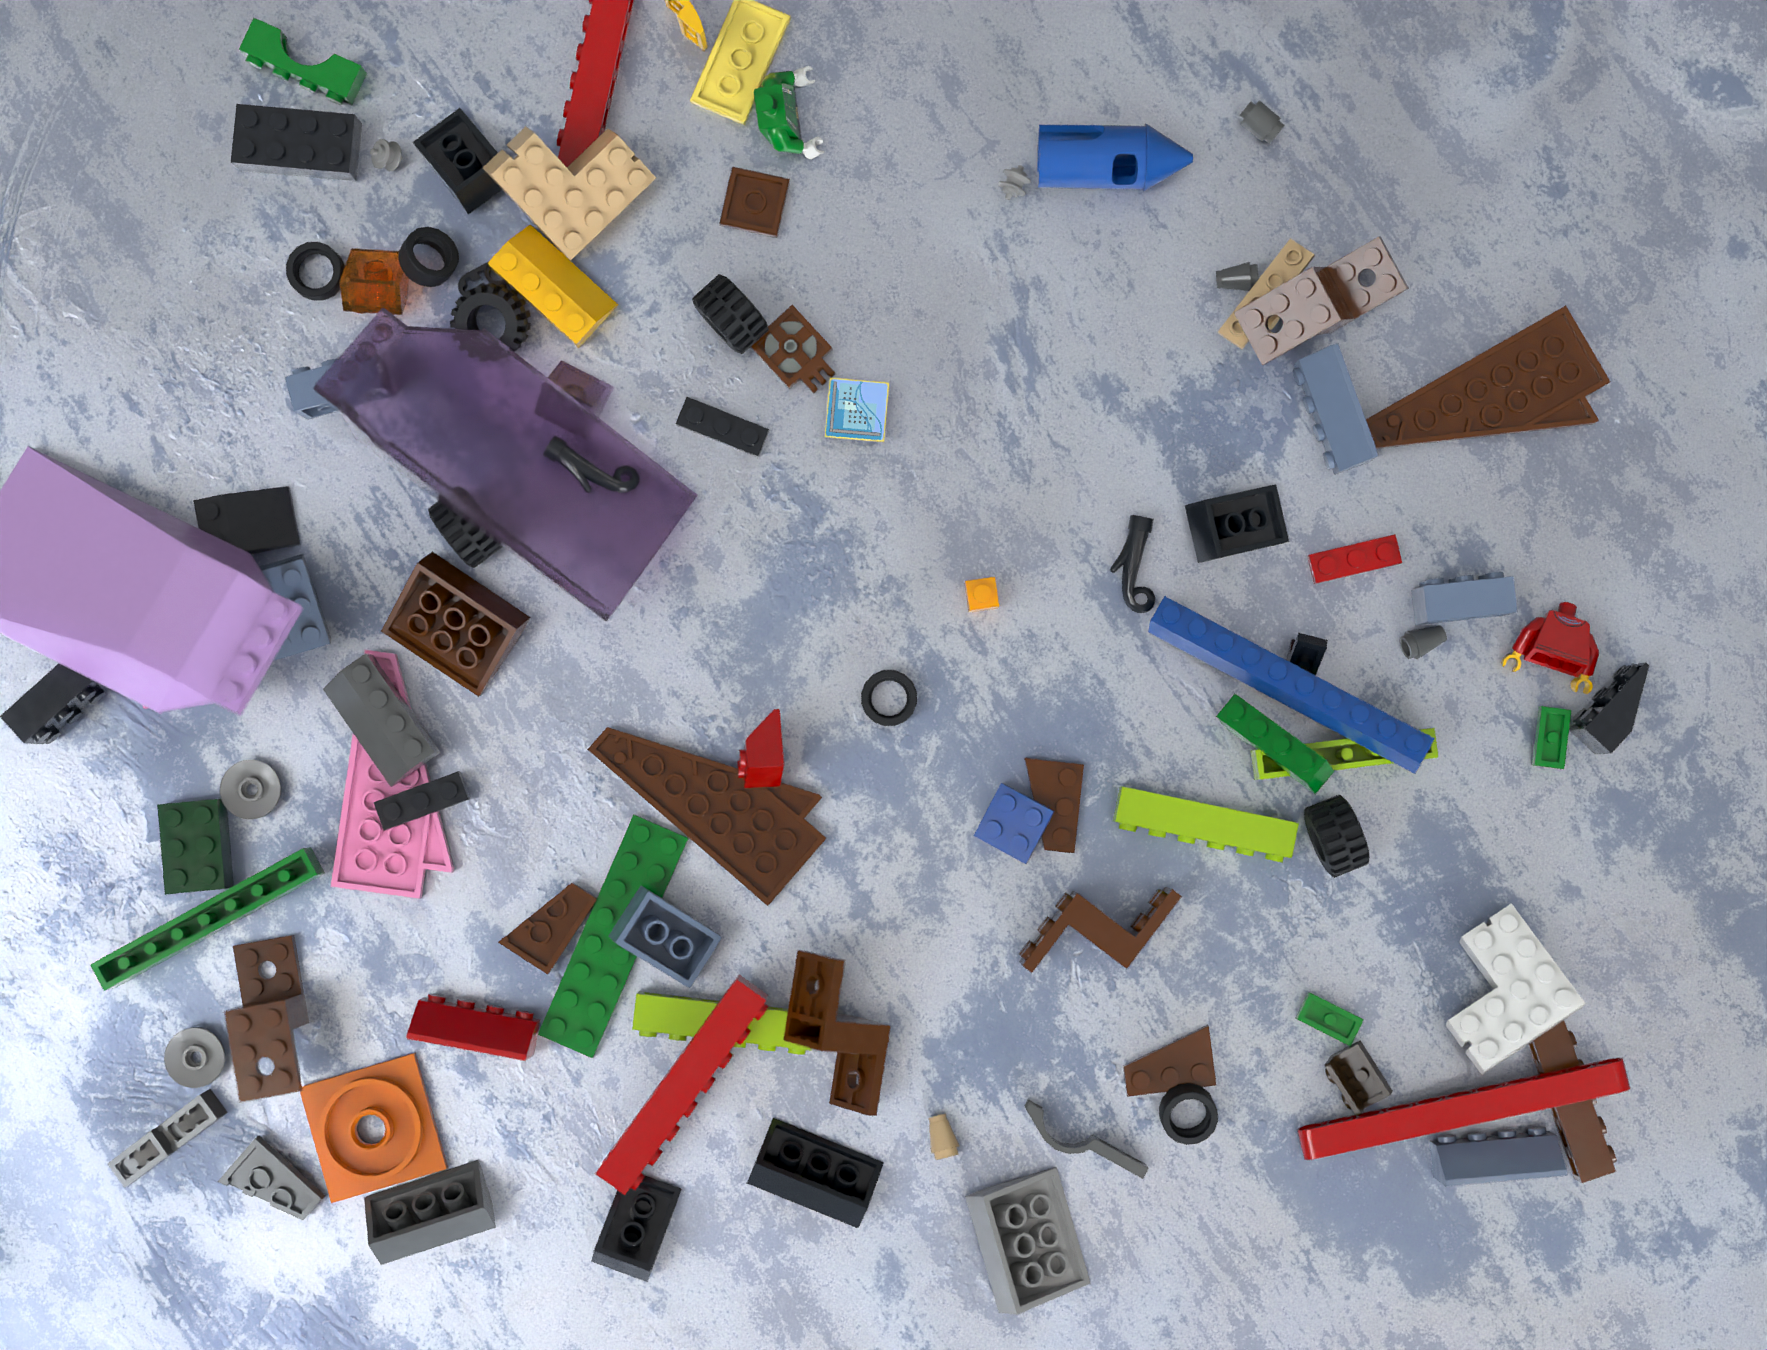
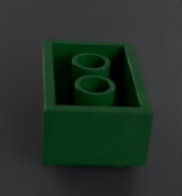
(195, 846)

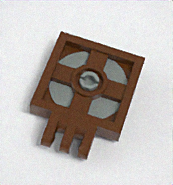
(794, 350)

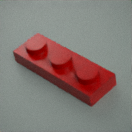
(1354, 559)

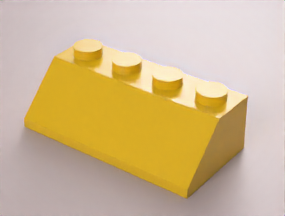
(552, 285)

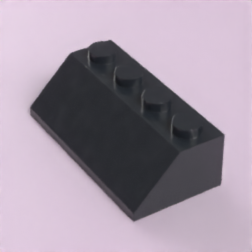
(815, 1173)

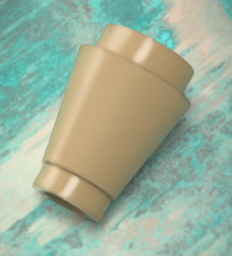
(942, 1138)

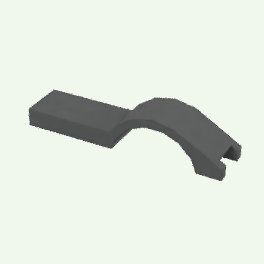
(1092, 1143)

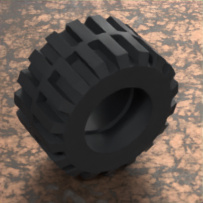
(501, 298)
(730, 314)
(463, 537)
(1336, 836)

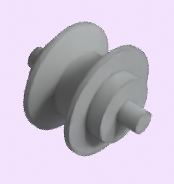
(386, 155)
(1014, 182)

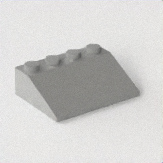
(1027, 1241)

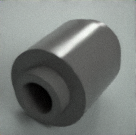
(1261, 121)

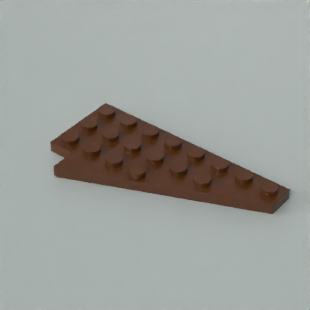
(1515, 387)

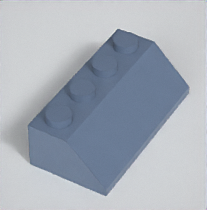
(1335, 409)
(1497, 1157)

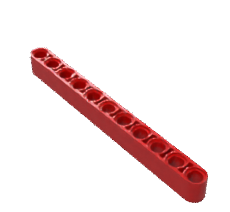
(1464, 1108)

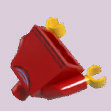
(1559, 644)

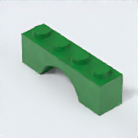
(336, 76)
(1275, 742)

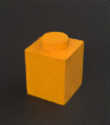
(981, 594)

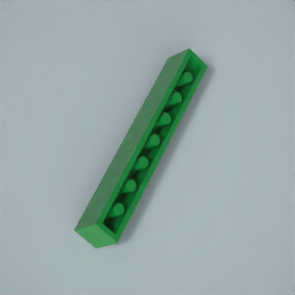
(207, 918)

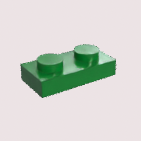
(1551, 737)
(1329, 1018)

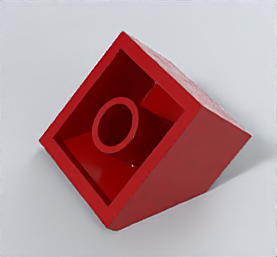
(762, 757)

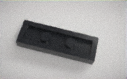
(722, 427)
(421, 800)

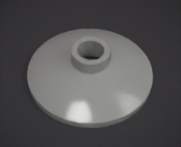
(235, 784)
(180, 1061)

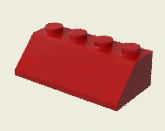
(474, 1028)

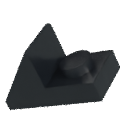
(1307, 652)

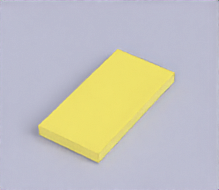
(740, 59)

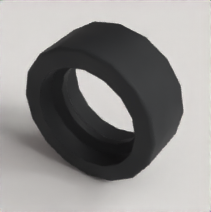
(441, 243)
(297, 257)
(888, 675)
(1188, 1135)

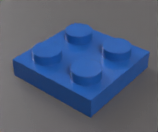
(1014, 823)

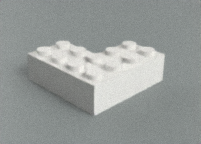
(1526, 995)

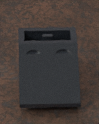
(1613, 711)

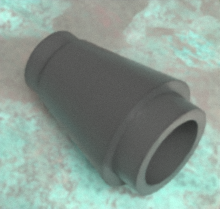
(1238, 277)
(1421, 641)

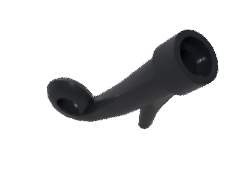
(584, 470)
(1130, 558)

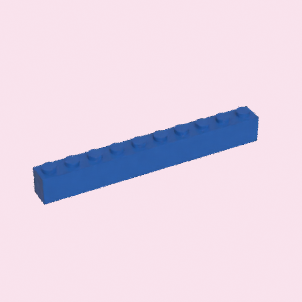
(1290, 685)

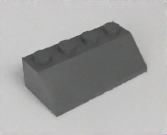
(380, 719)
(428, 1212)

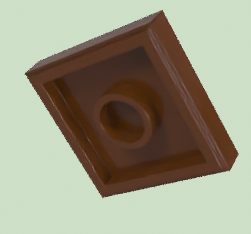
(754, 202)

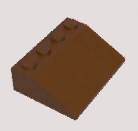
(454, 623)

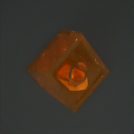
(373, 281)

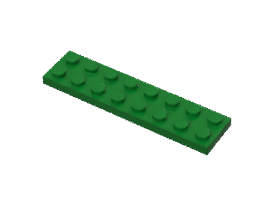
(599, 964)

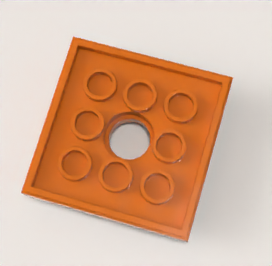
(395, 1095)

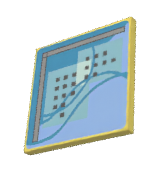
(856, 409)

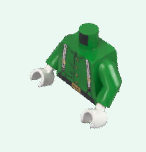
(779, 113)

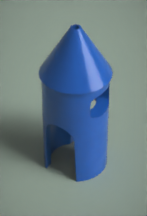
(1106, 156)

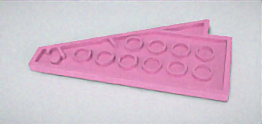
(393, 858)

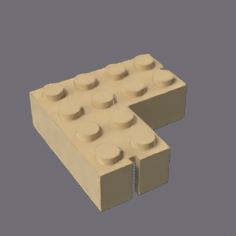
(572, 201)

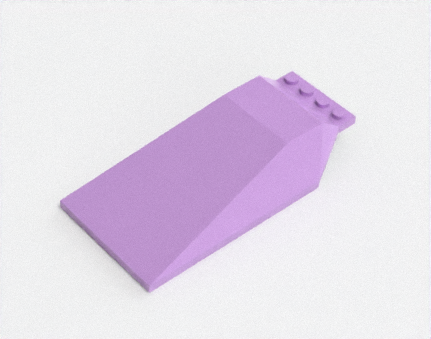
(132, 592)

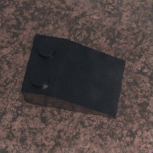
(457, 156)
(250, 519)
(1236, 523)
(636, 1228)

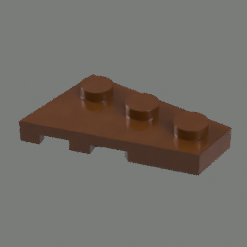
(1059, 788)
(551, 928)
(1177, 1063)

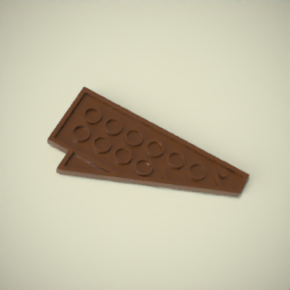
(748, 831)

